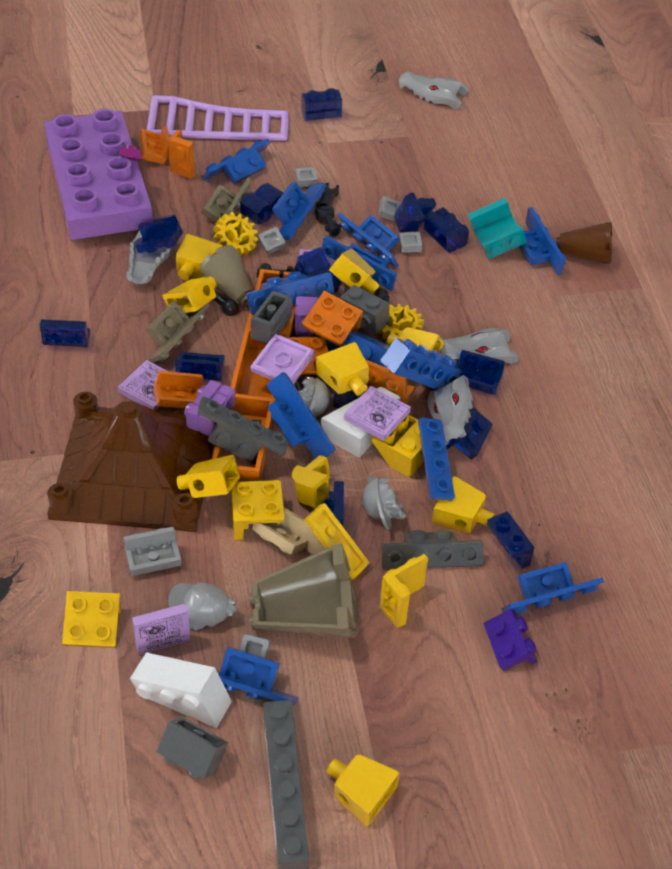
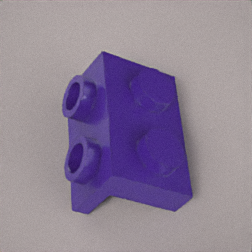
(510, 640)

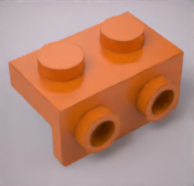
(154, 145)
(181, 155)
(176, 388)

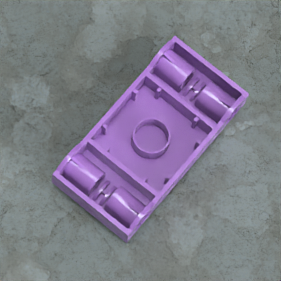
(94, 183)

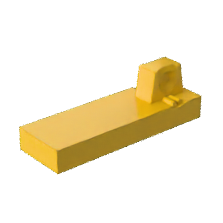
(331, 532)

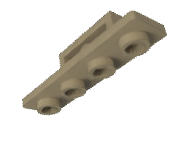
(224, 202)
(170, 327)

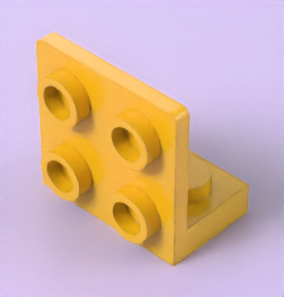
(254, 504)
(399, 585)

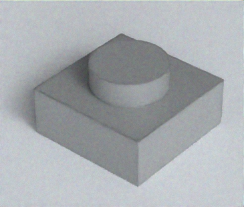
(306, 176)
(387, 208)
(271, 240)
(410, 242)
(255, 645)

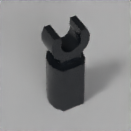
(328, 196)

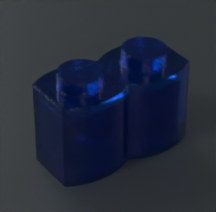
(259, 204)

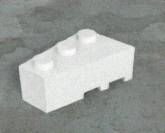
(346, 434)
(182, 687)

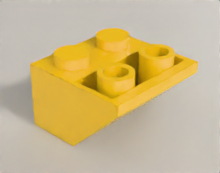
(402, 447)

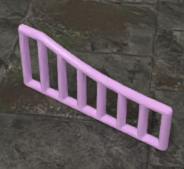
(210, 109)

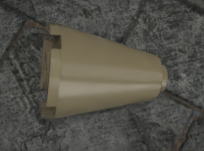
(228, 273)

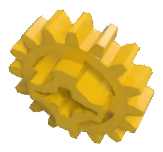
(235, 232)
(400, 319)

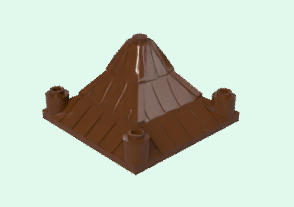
(126, 467)

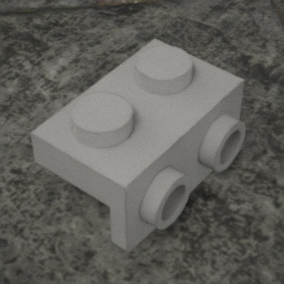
(152, 551)

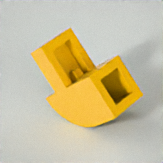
(312, 482)

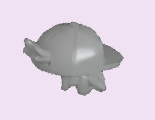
(315, 395)
(381, 502)
(205, 603)

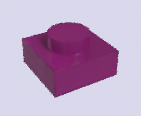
(131, 152)

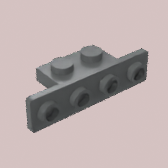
(239, 433)
(439, 547)

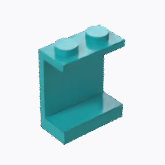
(496, 228)

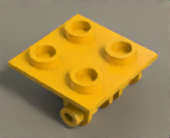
(91, 618)

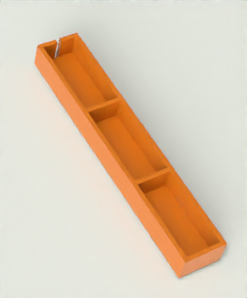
(251, 389)

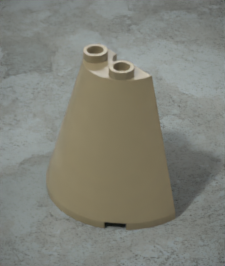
(308, 597)

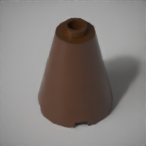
(588, 243)

